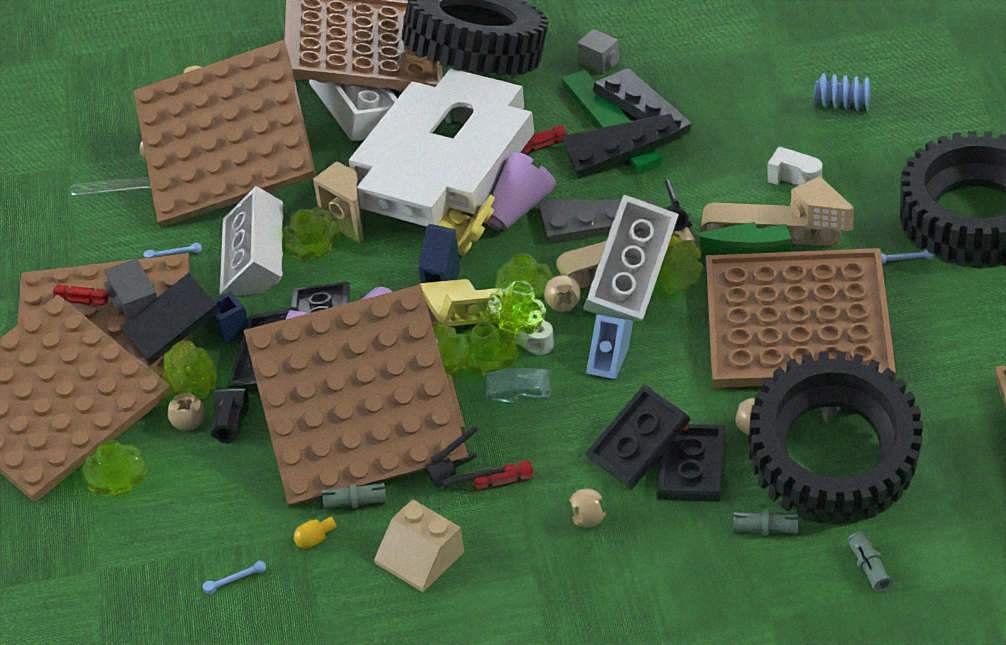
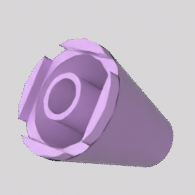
(518, 190)

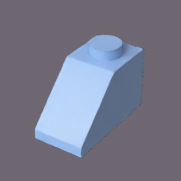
(609, 345)

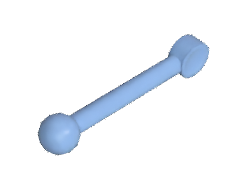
(195, 248)
(925, 254)
(210, 587)

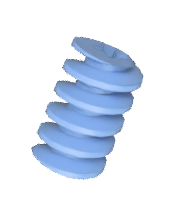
(842, 92)

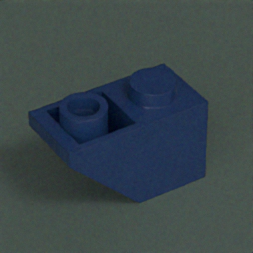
(439, 255)
(230, 320)

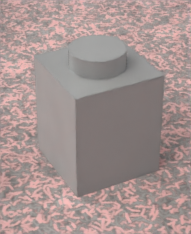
(598, 51)

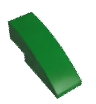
(745, 240)

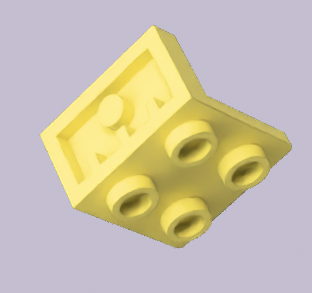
(467, 227)
(457, 302)

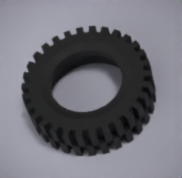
(477, 34)
(940, 170)
(844, 386)

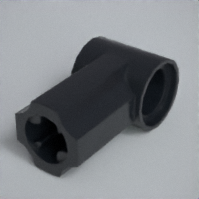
(228, 408)

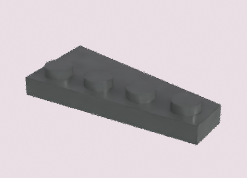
(577, 218)

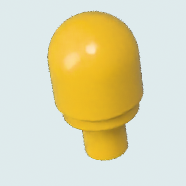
(313, 532)

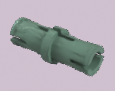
(354, 496)
(765, 523)
(870, 562)

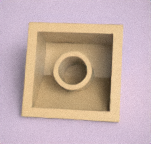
(338, 194)
(419, 545)

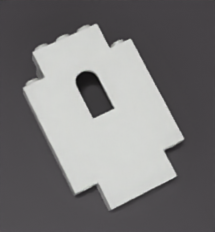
(421, 174)

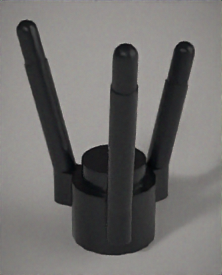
(683, 218)
(442, 469)

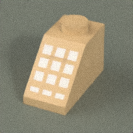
(821, 206)

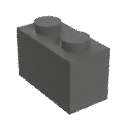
(129, 288)

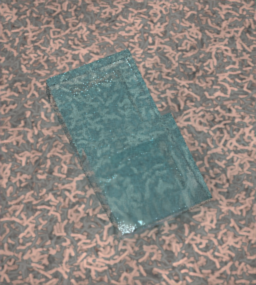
(510, 383)

